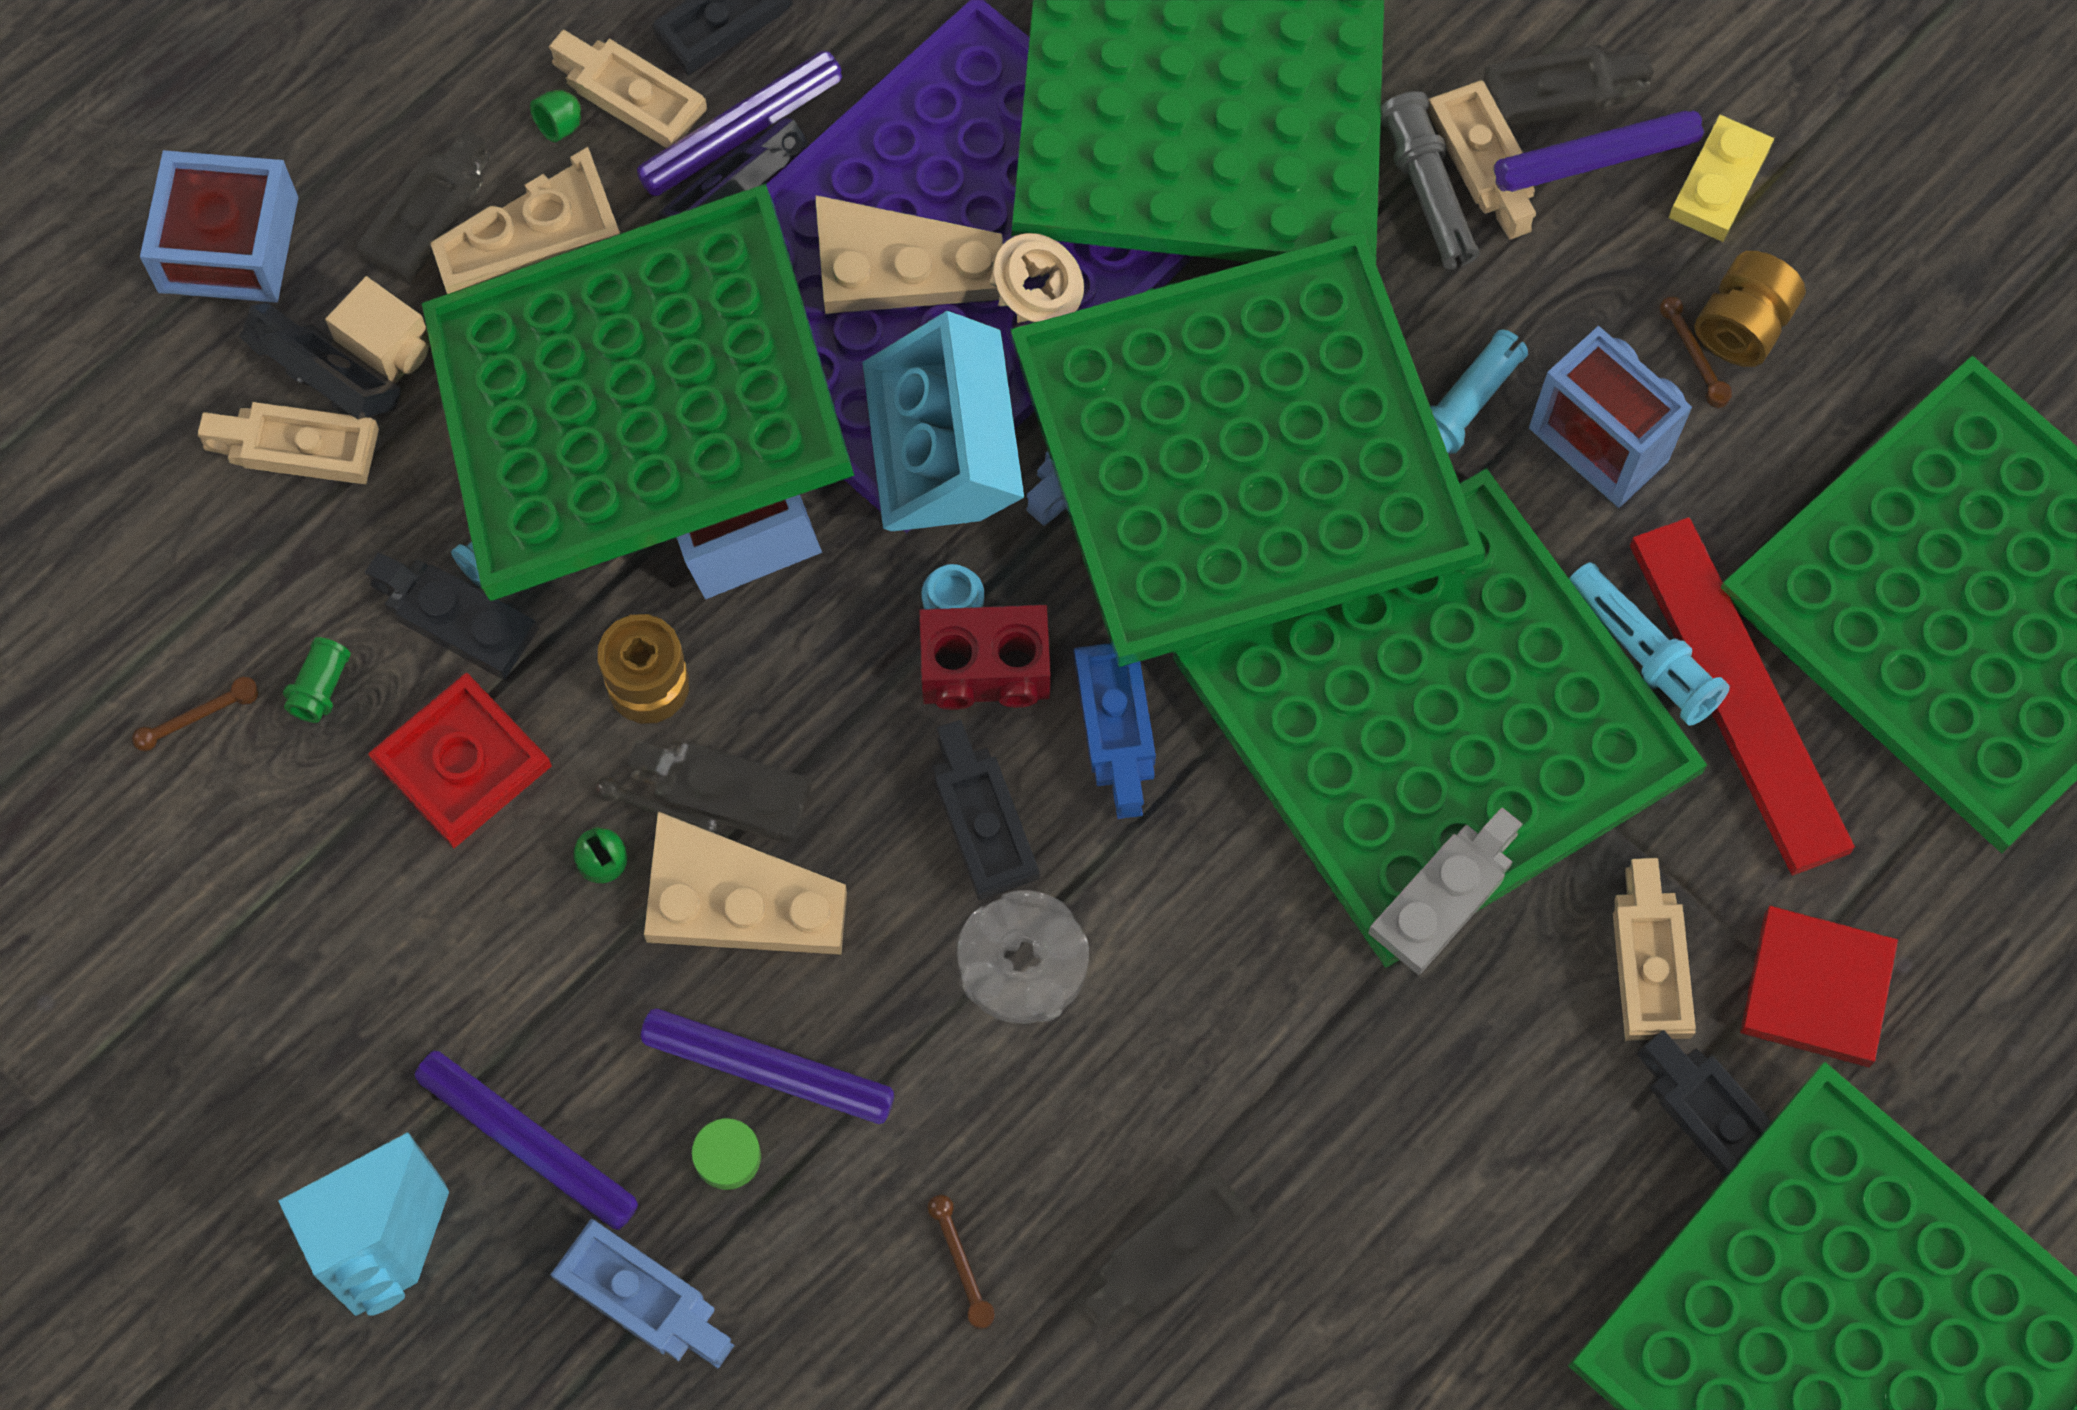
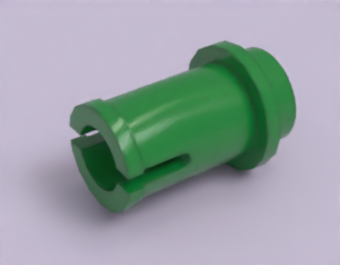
(316, 681)

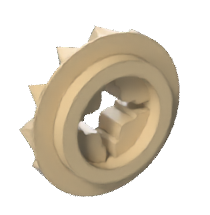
(1035, 256)

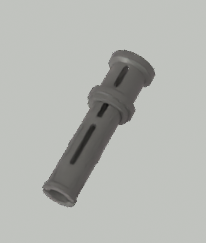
(1421, 156)

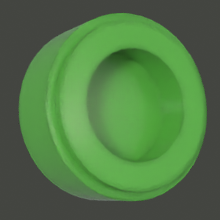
(726, 1154)

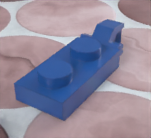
(1116, 725)

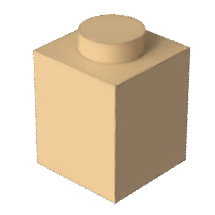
(380, 330)

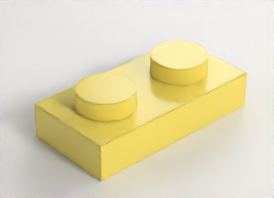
(1721, 178)

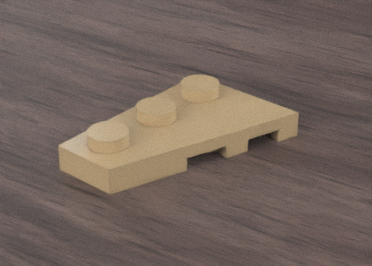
(539, 225)
(900, 259)
(736, 896)

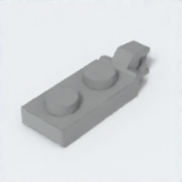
(1446, 892)

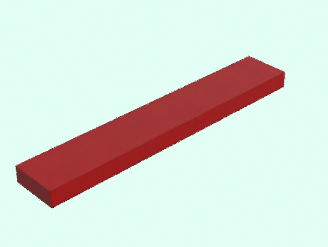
(1752, 713)

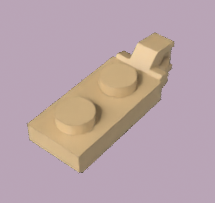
(629, 87)
(1475, 141)
(293, 441)
(1652, 957)

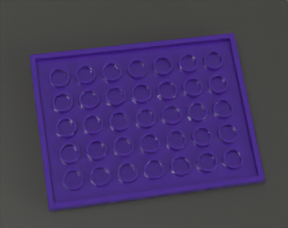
(943, 148)

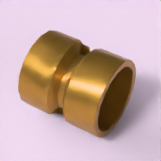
(1752, 306)
(643, 668)

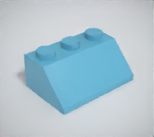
(942, 425)
(370, 1224)

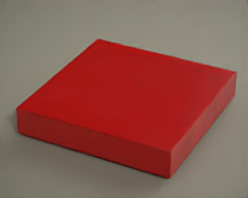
(460, 760)
(1819, 986)

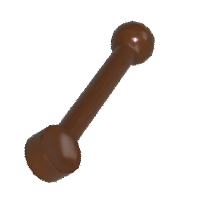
(1718, 391)
(242, 691)
(980, 1312)

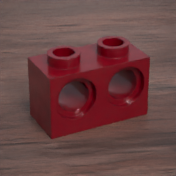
(984, 639)

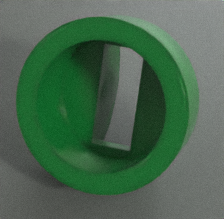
(556, 114)
(587, 861)

